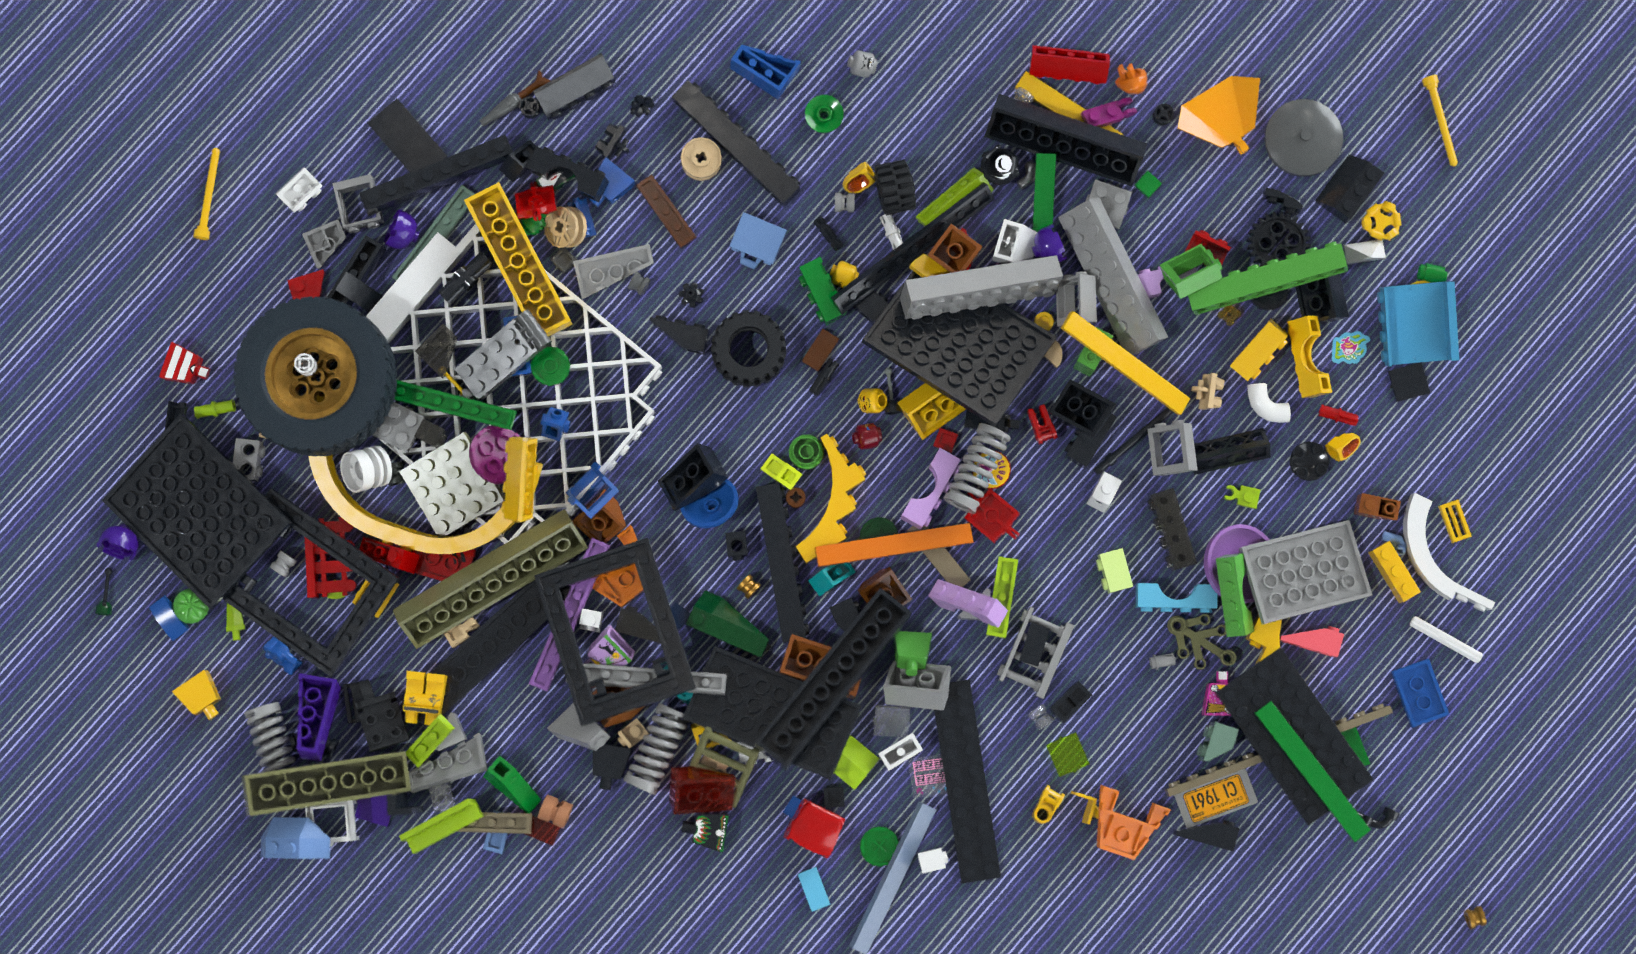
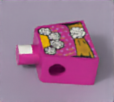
(1212, 705)

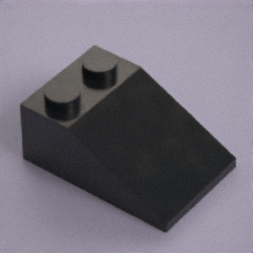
(1082, 409)
(692, 477)

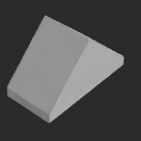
(456, 736)

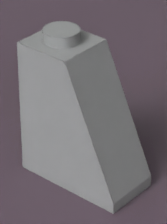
(569, 729)

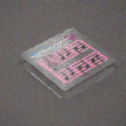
(927, 776)

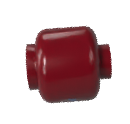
(867, 436)

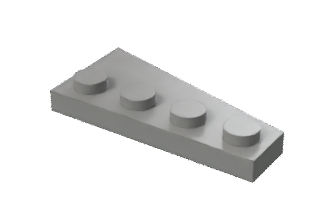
(606, 269)
(450, 766)

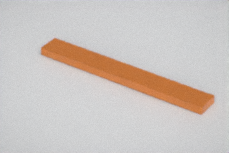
(894, 545)

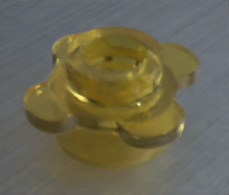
(1229, 319)

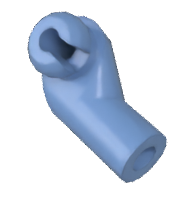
(1396, 540)

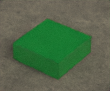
(1147, 184)

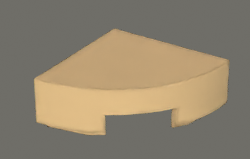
(1054, 354)

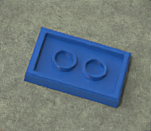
(1419, 693)

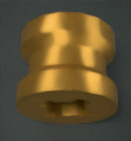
(748, 586)
(1475, 917)

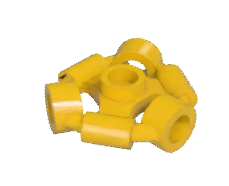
(1382, 221)

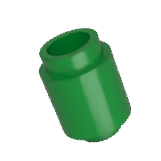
(1431, 273)

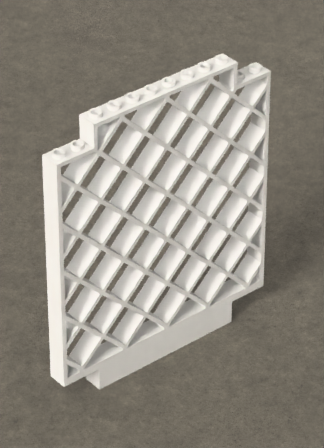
(421, 280)

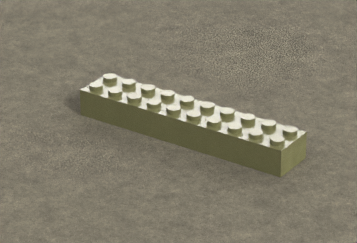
(489, 579)

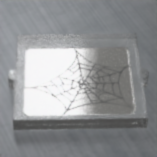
(891, 721)

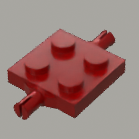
(535, 202)
(993, 516)

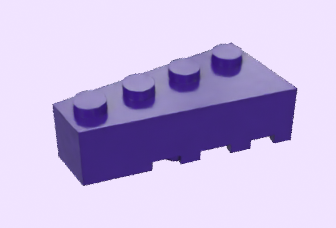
(316, 711)

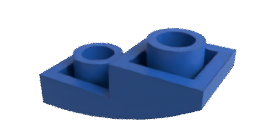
(165, 616)

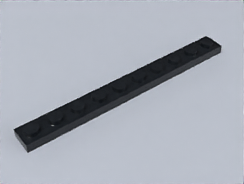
(911, 248)

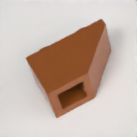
(1377, 507)

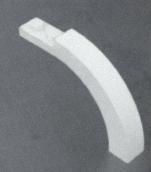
(1422, 561)

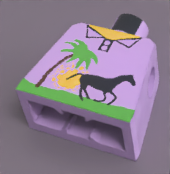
(610, 649)

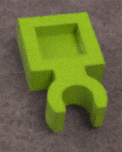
(1245, 496)

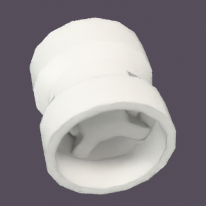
(305, 364)

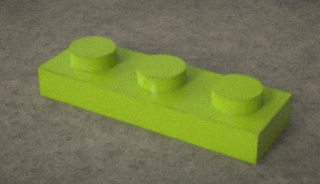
(429, 740)

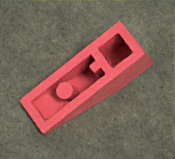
(1321, 641)

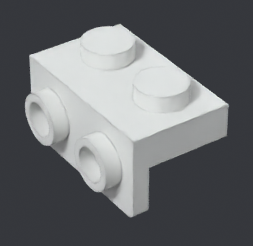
(299, 190)

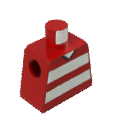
(183, 366)

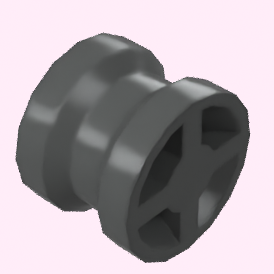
(639, 283)

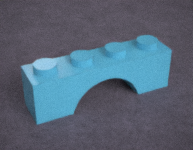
(1150, 596)

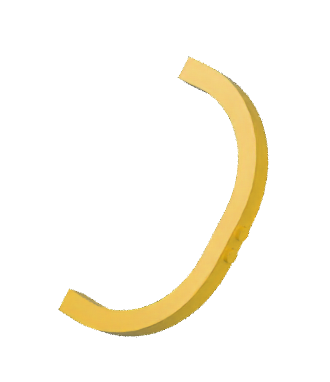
(390, 533)

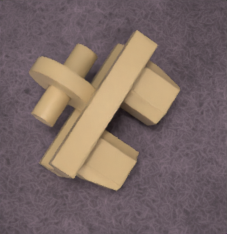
(1206, 391)

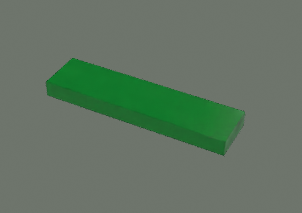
(1044, 190)

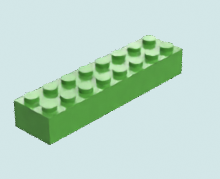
(1270, 278)

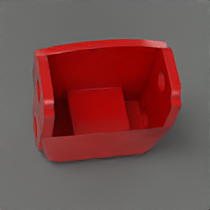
(814, 828)

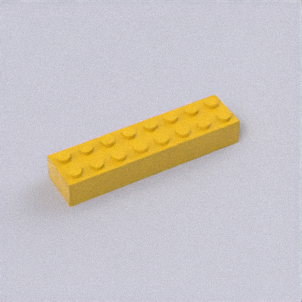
(517, 258)

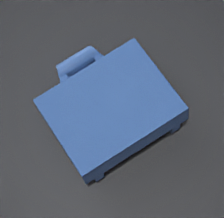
(758, 240)

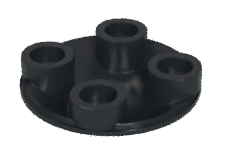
(1309, 461)

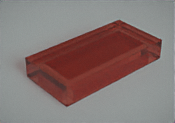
(544, 831)

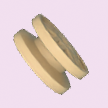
(701, 147)
(565, 227)

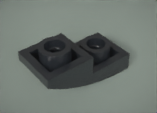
(1288, 203)

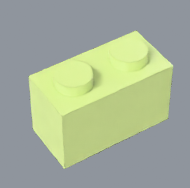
(1114, 571)

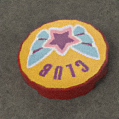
(1000, 475)

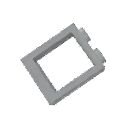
(349, 186)
(1087, 297)
(1187, 443)

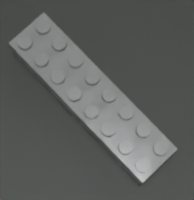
(1116, 279)
(980, 287)

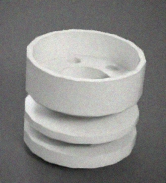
(366, 468)

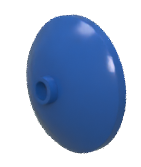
(722, 499)

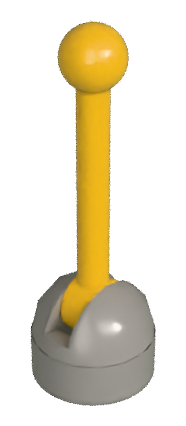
(463, 392)

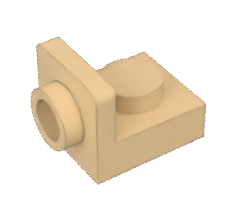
(632, 734)

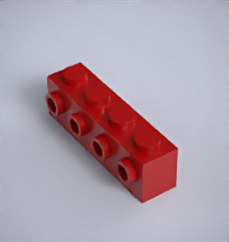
(1069, 64)

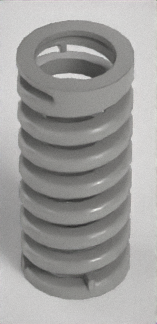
(986, 434)
(264, 735)
(649, 783)

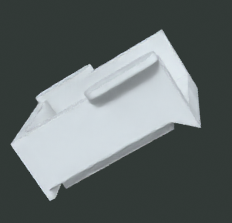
(349, 817)

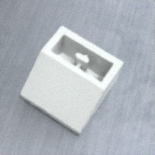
(1014, 243)

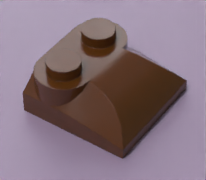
(886, 581)

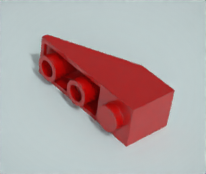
(390, 555)

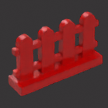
(324, 567)

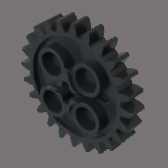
(1264, 233)

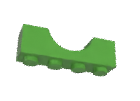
(1236, 615)

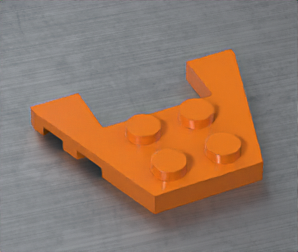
(623, 584)
(1123, 833)

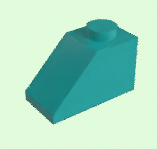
(831, 577)

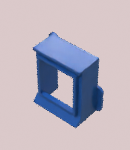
(583, 482)

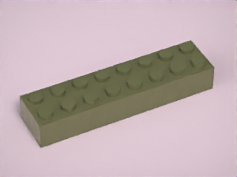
(325, 783)

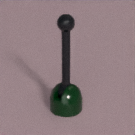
(104, 607)

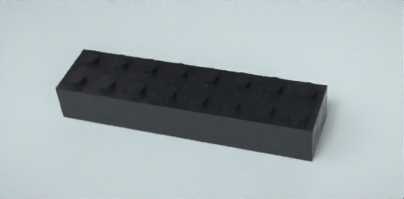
(1070, 139)

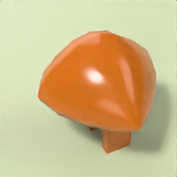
(1132, 81)

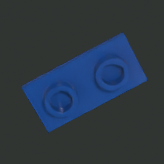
(583, 206)

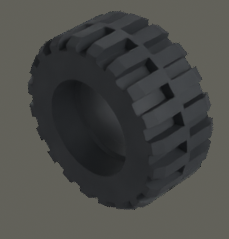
(741, 323)

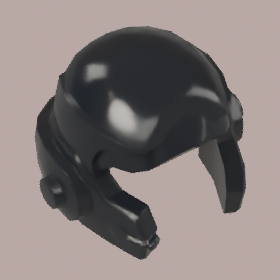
(999, 165)

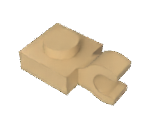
(460, 632)

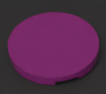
(488, 453)

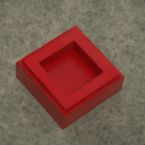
(945, 440)

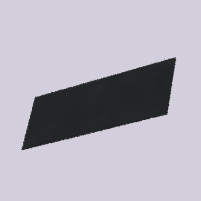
(358, 292)

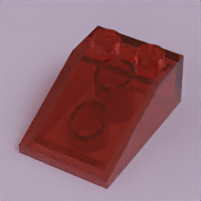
(700, 790)

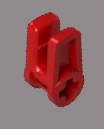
(1045, 431)

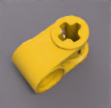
(1048, 804)

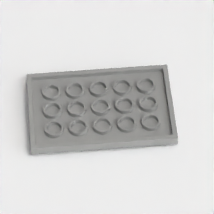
(1305, 572)

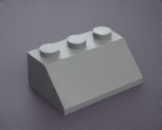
(925, 690)

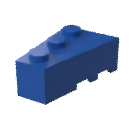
(764, 69)

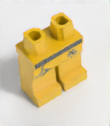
(422, 701)

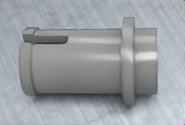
(1162, 661)

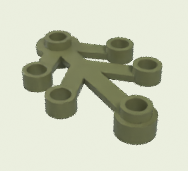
(1198, 639)

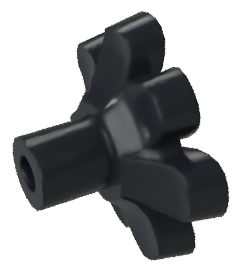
(641, 105)
(691, 299)

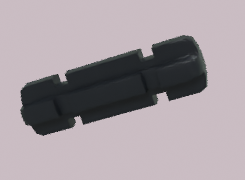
(828, 233)

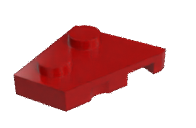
(307, 285)

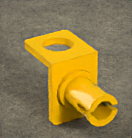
(1091, 808)

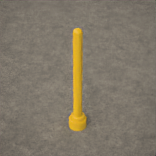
(1431, 84)
(202, 230)

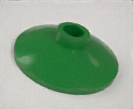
(824, 104)

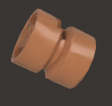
(555, 811)

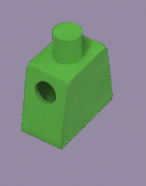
(912, 650)

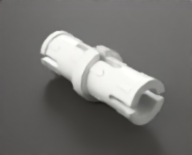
(892, 231)

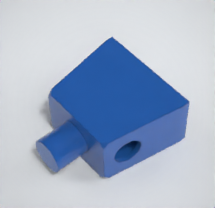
(618, 183)

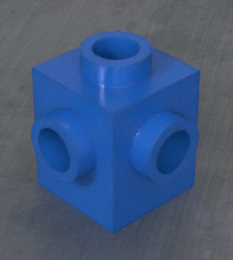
(555, 424)

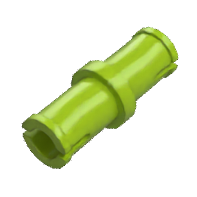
(215, 408)

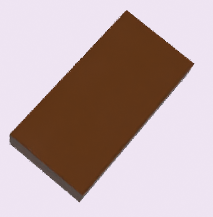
(820, 350)

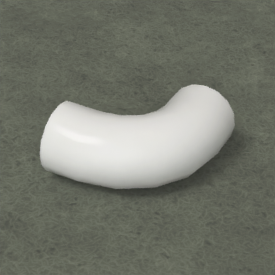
(1265, 407)

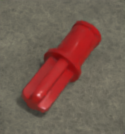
(1338, 415)

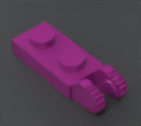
(1108, 113)

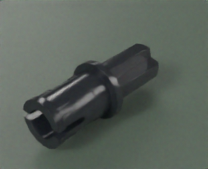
(823, 377)

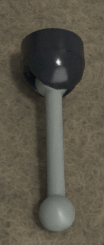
(892, 407)

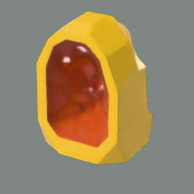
(859, 178)
(1343, 446)

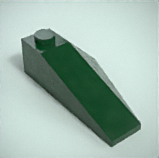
(722, 621)

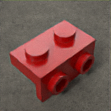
(1218, 247)

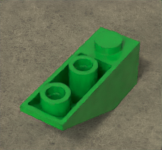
(512, 785)

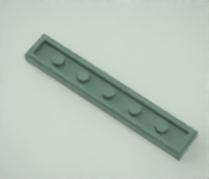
(443, 224)

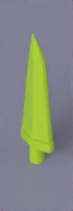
(234, 622)

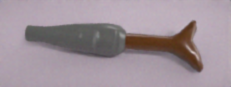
(513, 100)

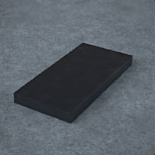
(406, 137)

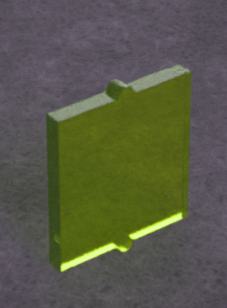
(1067, 754)

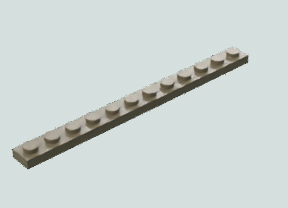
(1251, 759)

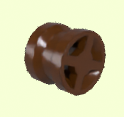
(795, 501)

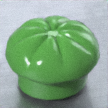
(806, 452)
(189, 607)

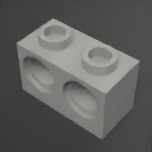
(241, 459)

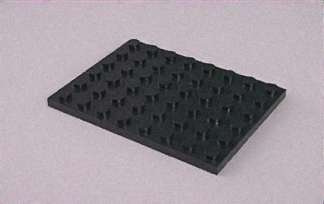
(967, 355)
(196, 511)

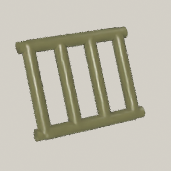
(746, 769)

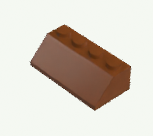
(803, 657)

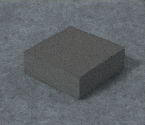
(563, 260)

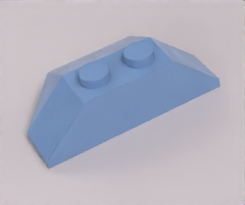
(294, 839)

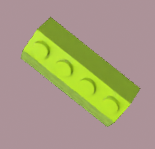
(855, 763)

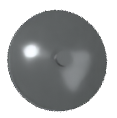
(1303, 137)

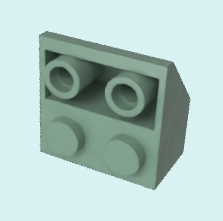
(1218, 740)

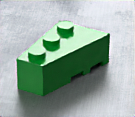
(820, 290)

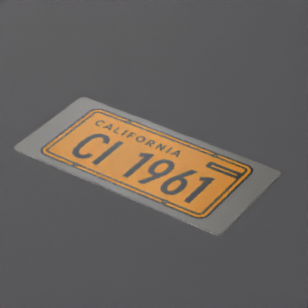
(1216, 798)

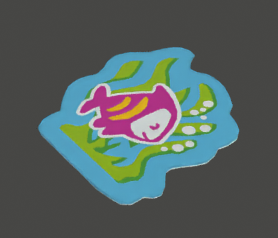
(1349, 347)

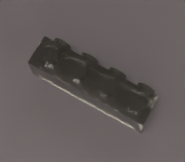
(1172, 529)

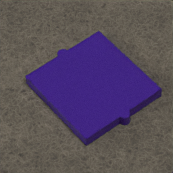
(373, 810)

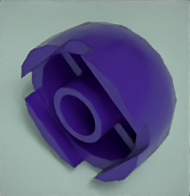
(401, 231)
(1048, 244)
(119, 542)

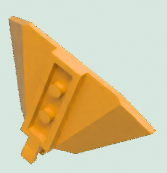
(1223, 112)

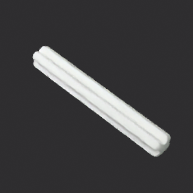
(1446, 639)

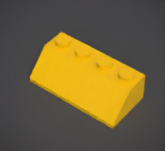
(928, 410)
(519, 478)

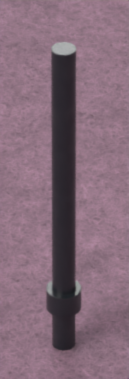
(1111, 459)

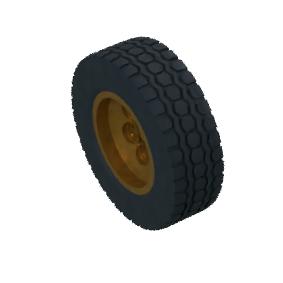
(270, 387)

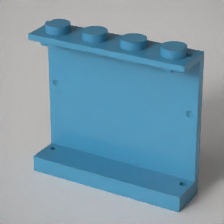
(1418, 323)

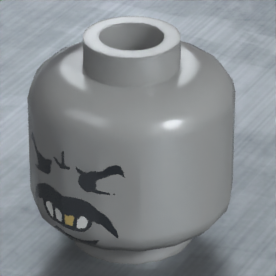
(862, 64)

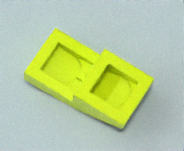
(781, 471)

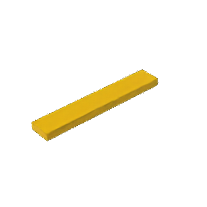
(1052, 99)

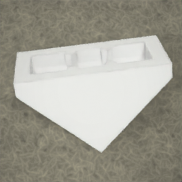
(1364, 251)

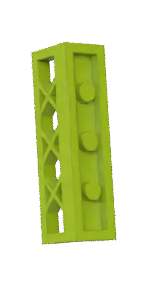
(952, 195)
(1003, 592)
(442, 825)

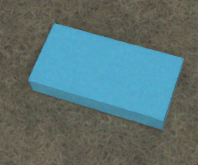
(813, 889)

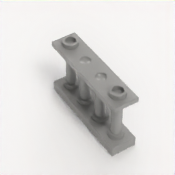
(1055, 650)

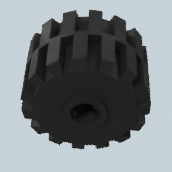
(895, 187)

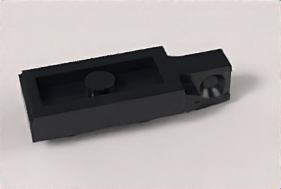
(1005, 423)

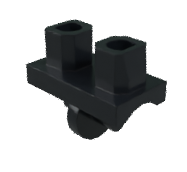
(617, 135)

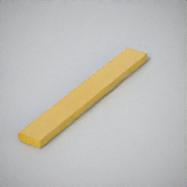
(1125, 363)

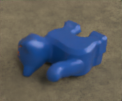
(281, 655)

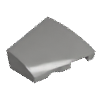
(324, 240)

